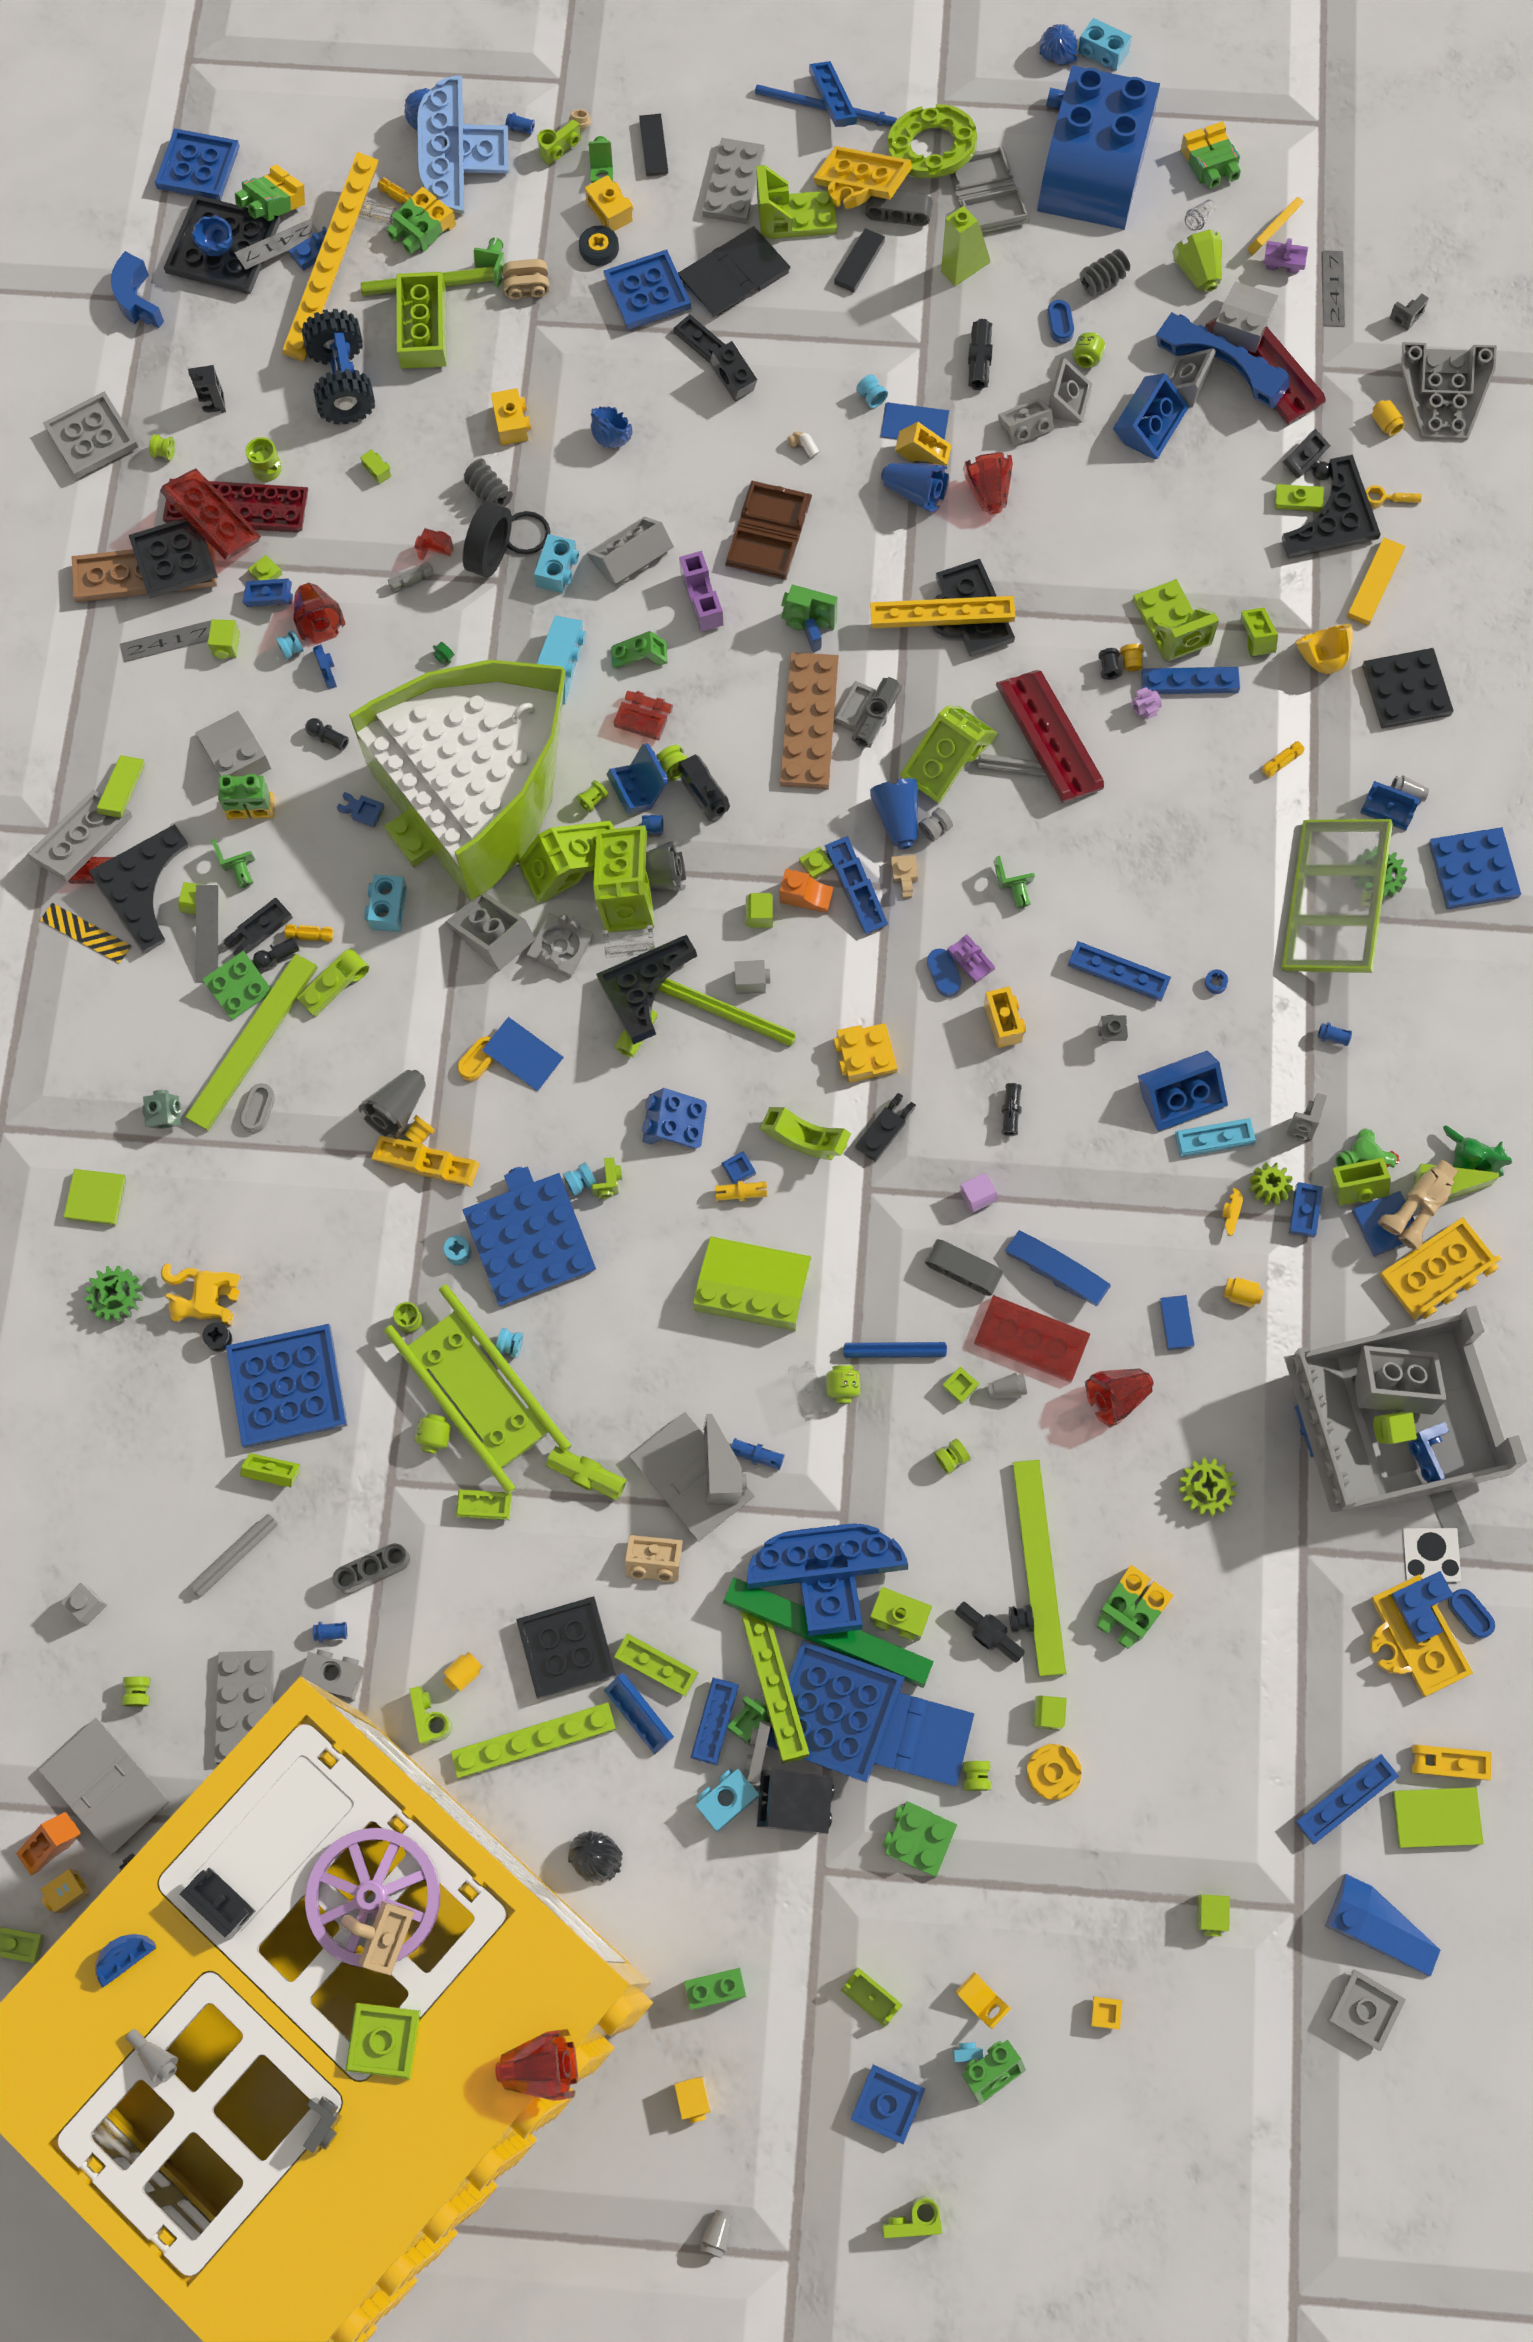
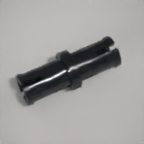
(1010, 1121)

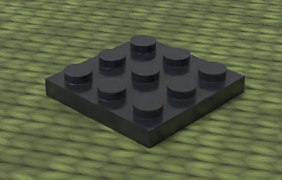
(172, 557)
(1407, 688)
(565, 1647)

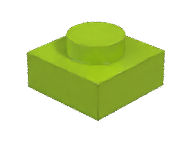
(265, 569)
(816, 863)
(960, 1385)

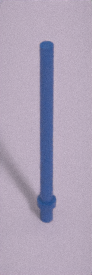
(879, 118)

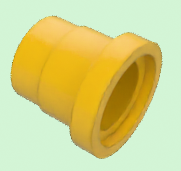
(1132, 656)
(419, 1130)

